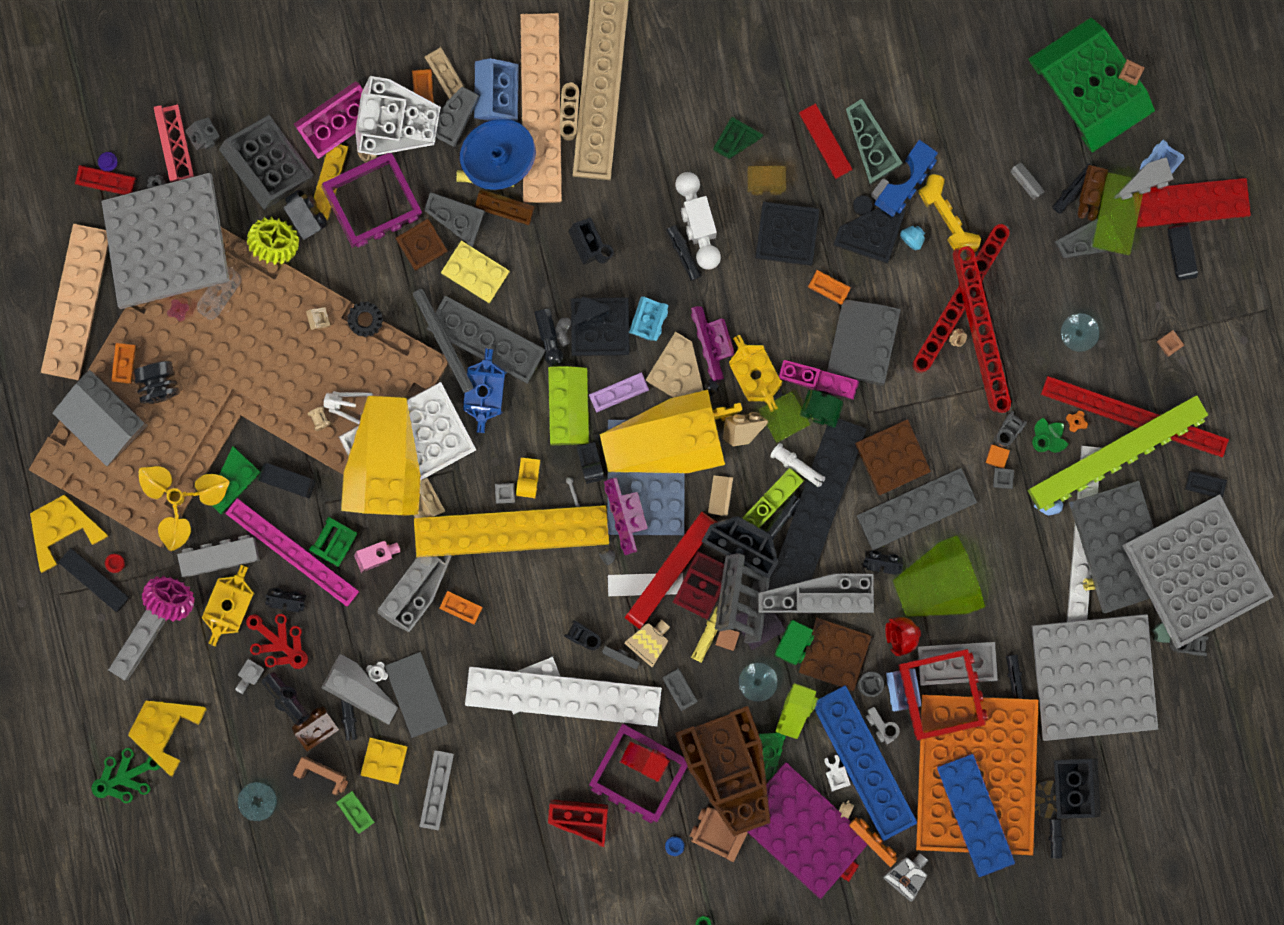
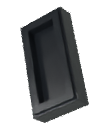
(1205, 484)

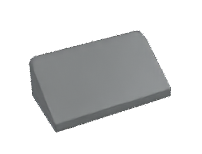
(1027, 181)

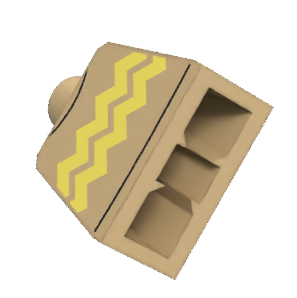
(649, 642)

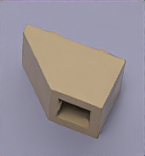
(743, 428)

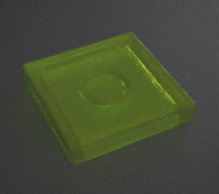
(786, 419)

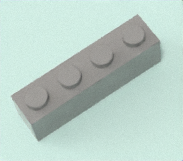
(218, 557)
(137, 645)

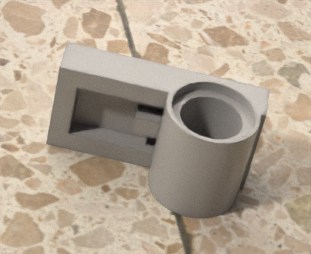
(875, 719)

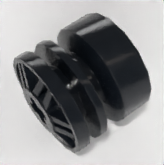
(155, 380)

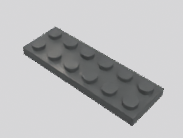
(475, 333)
(916, 509)

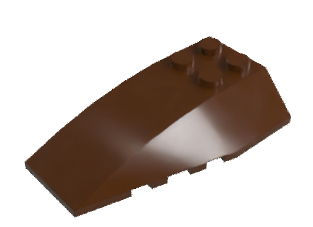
(729, 768)

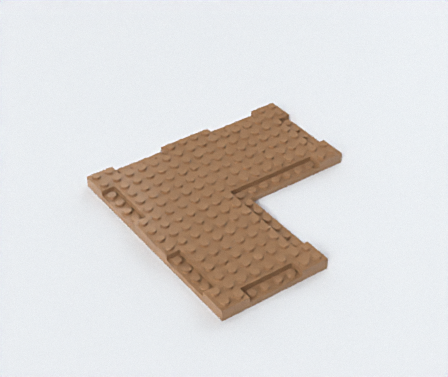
(246, 363)

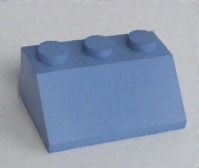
(498, 90)

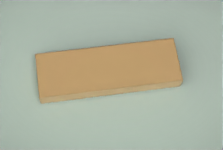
(444, 72)

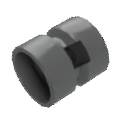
(870, 684)

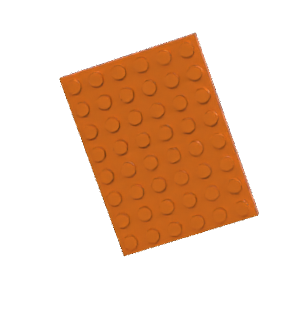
(1006, 759)

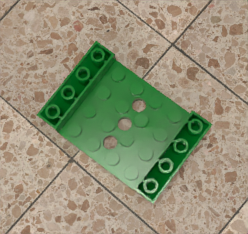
(1102, 109)

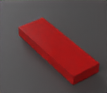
(104, 180)

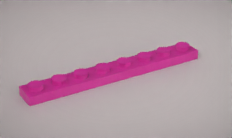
(292, 552)

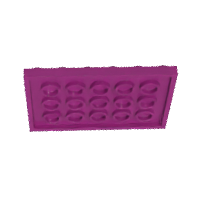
(807, 832)

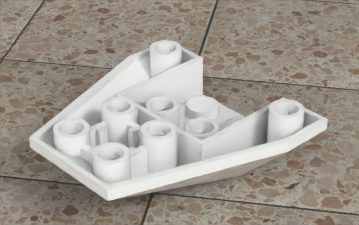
(394, 118)

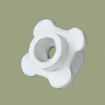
(378, 667)

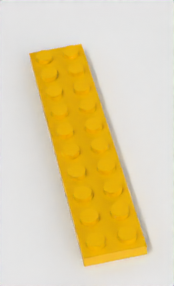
(511, 531)

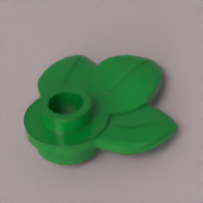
(1051, 435)

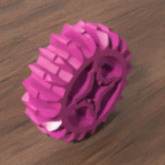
(168, 598)

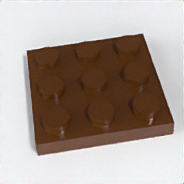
(892, 457)
(835, 654)

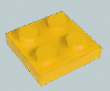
(384, 761)

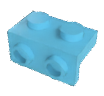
(649, 319)

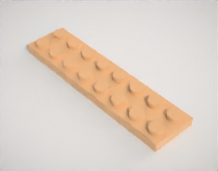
(76, 302)

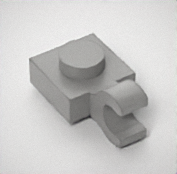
(250, 673)

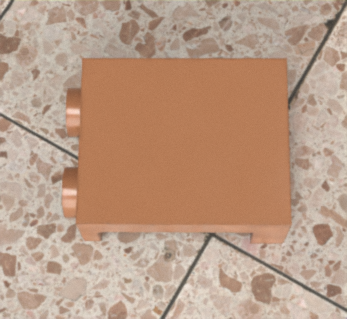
(307, 763)
(715, 835)

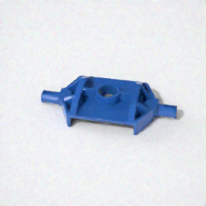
(492, 377)

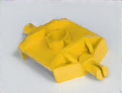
(750, 359)
(239, 594)

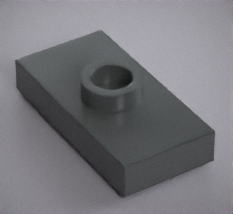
(620, 656)
(679, 689)

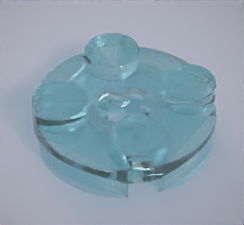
(252, 811)

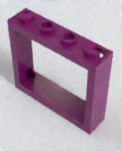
(355, 173)
(616, 798)

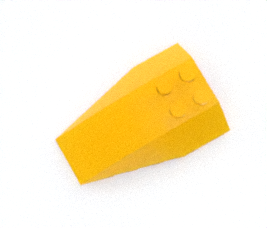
(666, 438)
(383, 461)

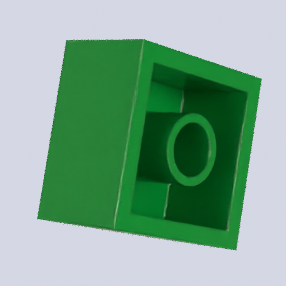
(793, 643)

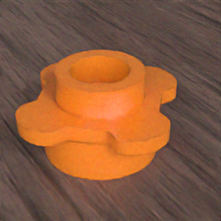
(1075, 426)

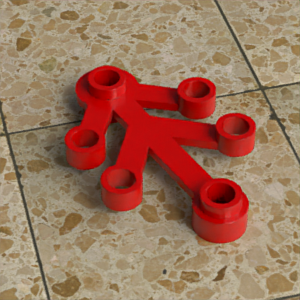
(280, 643)

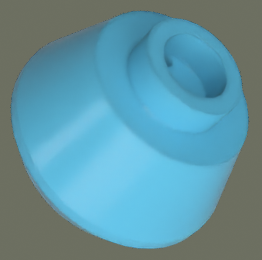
(913, 237)

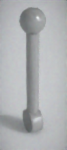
(569, 480)

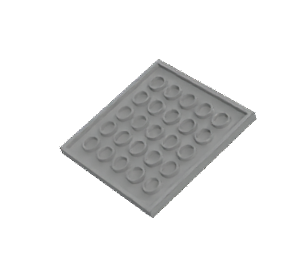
(165, 241)
(1198, 571)
(1094, 677)

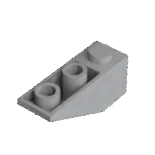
(1151, 175)

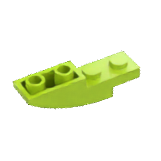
(773, 498)

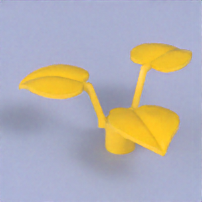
(155, 482)

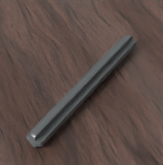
(443, 340)

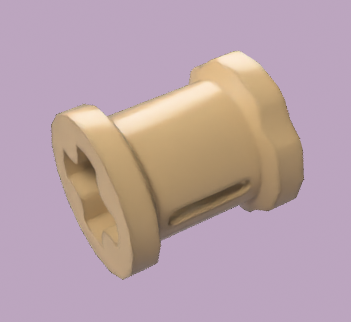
(319, 418)

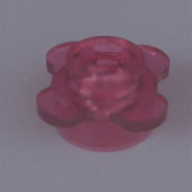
(177, 305)

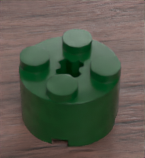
(821, 408)

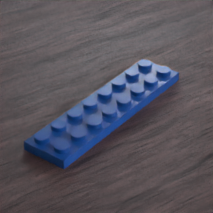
(864, 763)

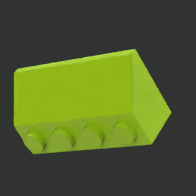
(568, 406)

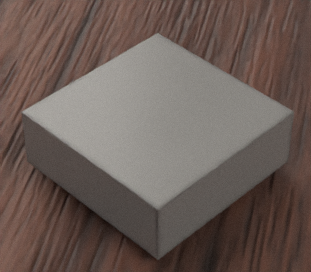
(880, 187)
(505, 493)

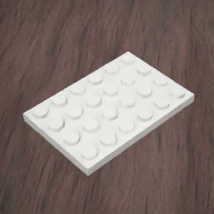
(436, 431)

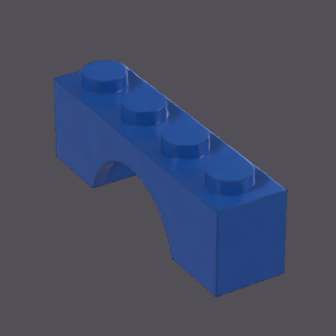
(918, 160)

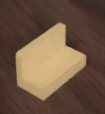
(720, 495)
(428, 501)

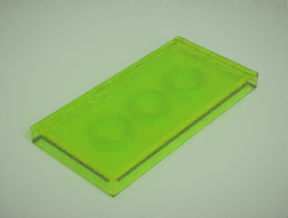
(1116, 217)

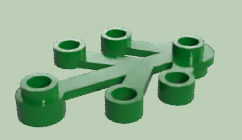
(122, 778)

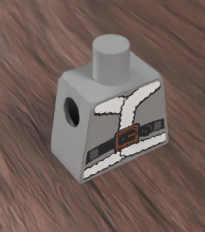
(907, 876)

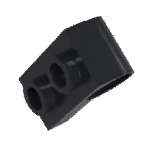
(590, 463)

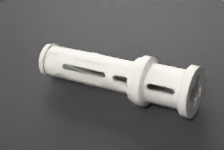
(790, 460)

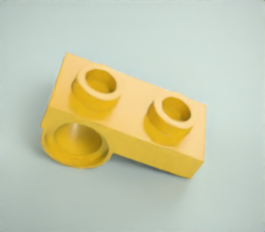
(528, 478)

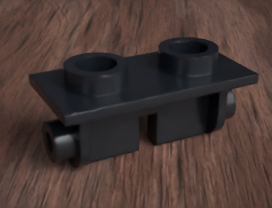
(874, 560)
(277, 597)

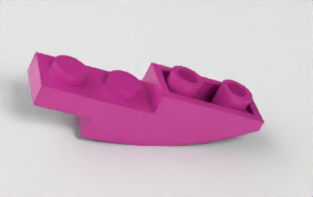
(818, 380)

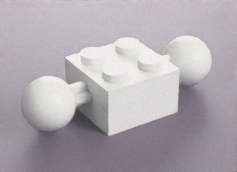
(699, 219)

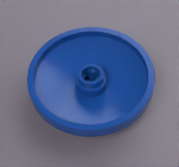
(497, 154)

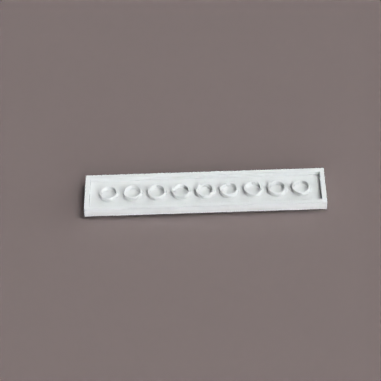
(563, 696)

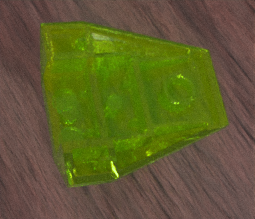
(940, 582)

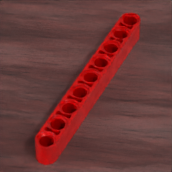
(956, 307)
(975, 322)

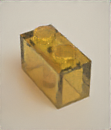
(766, 179)

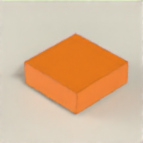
(997, 456)

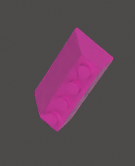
(331, 121)

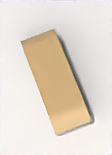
(569, 102)

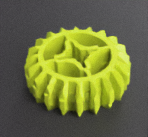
(284, 243)

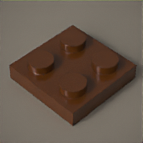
(421, 244)

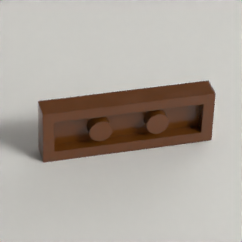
(504, 207)

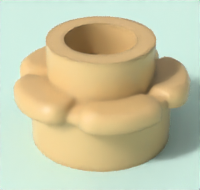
(957, 337)
(846, 809)

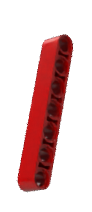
(669, 571)

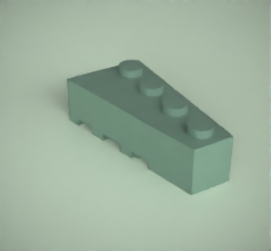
(875, 149)

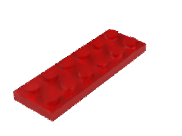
(1194, 203)

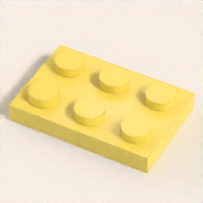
(475, 272)

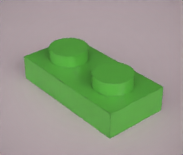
(355, 812)

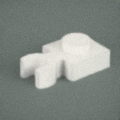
(837, 776)

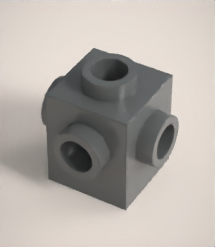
(202, 134)

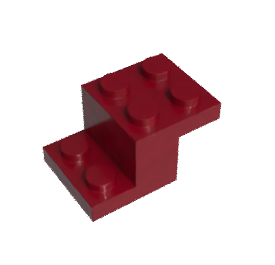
(701, 586)

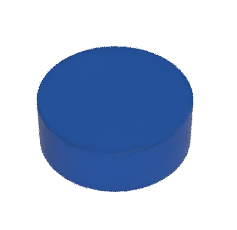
(674, 846)

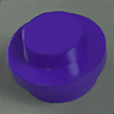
(107, 161)

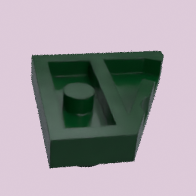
(736, 138)

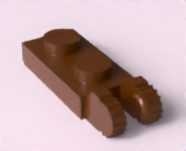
(1092, 192)

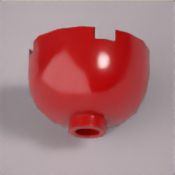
(903, 635)

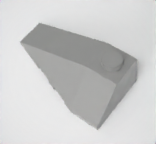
(354, 686)

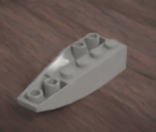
(414, 592)
(822, 595)

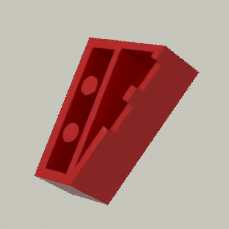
(644, 761)
(580, 818)

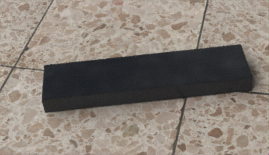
(93, 580)

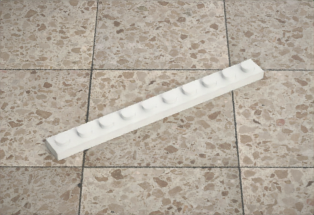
(1078, 597)

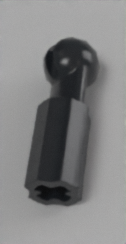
(548, 335)

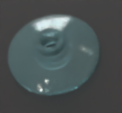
(1089, 330)
(768, 682)

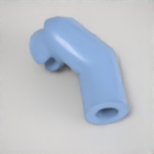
(1054, 510)

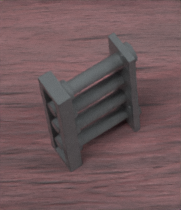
(729, 597)

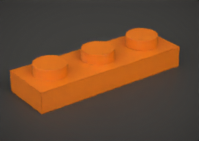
(873, 841)

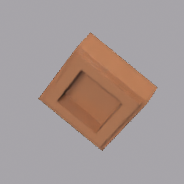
(1131, 72)
(1170, 343)
(727, 639)

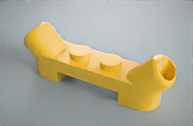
(932, 195)

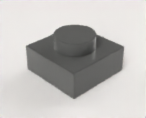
(1003, 478)

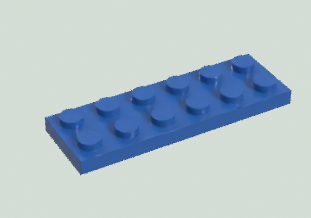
(975, 815)

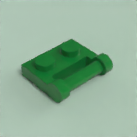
(339, 544)

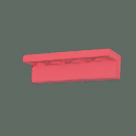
(166, 142)

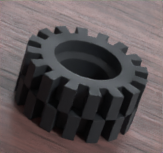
(373, 327)

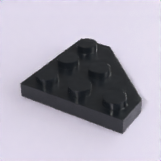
(870, 234)

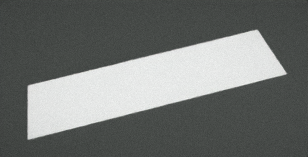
(635, 584)

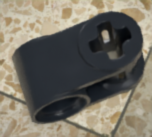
(582, 636)

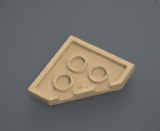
(676, 369)

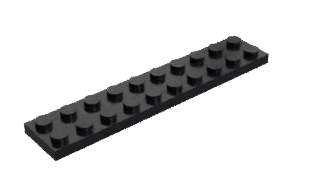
(817, 505)

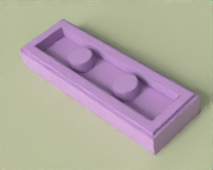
(619, 392)

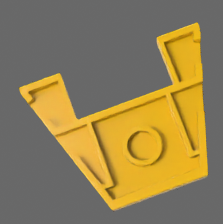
(57, 522)
(155, 726)

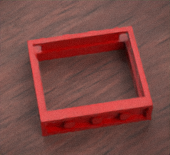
(912, 704)

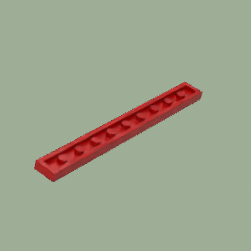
(1128, 414)

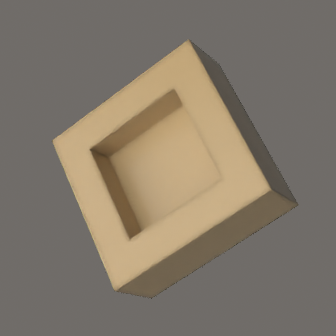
(318, 318)

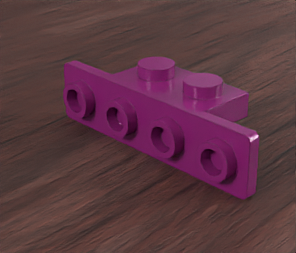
(714, 340)
(627, 514)

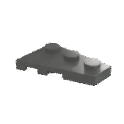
(455, 115)
(456, 216)
(1078, 242)

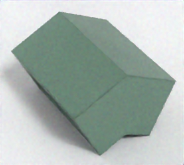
(1160, 633)

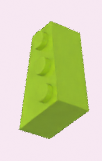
(796, 709)

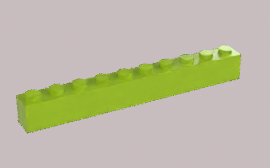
(1118, 452)

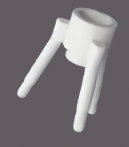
(335, 401)

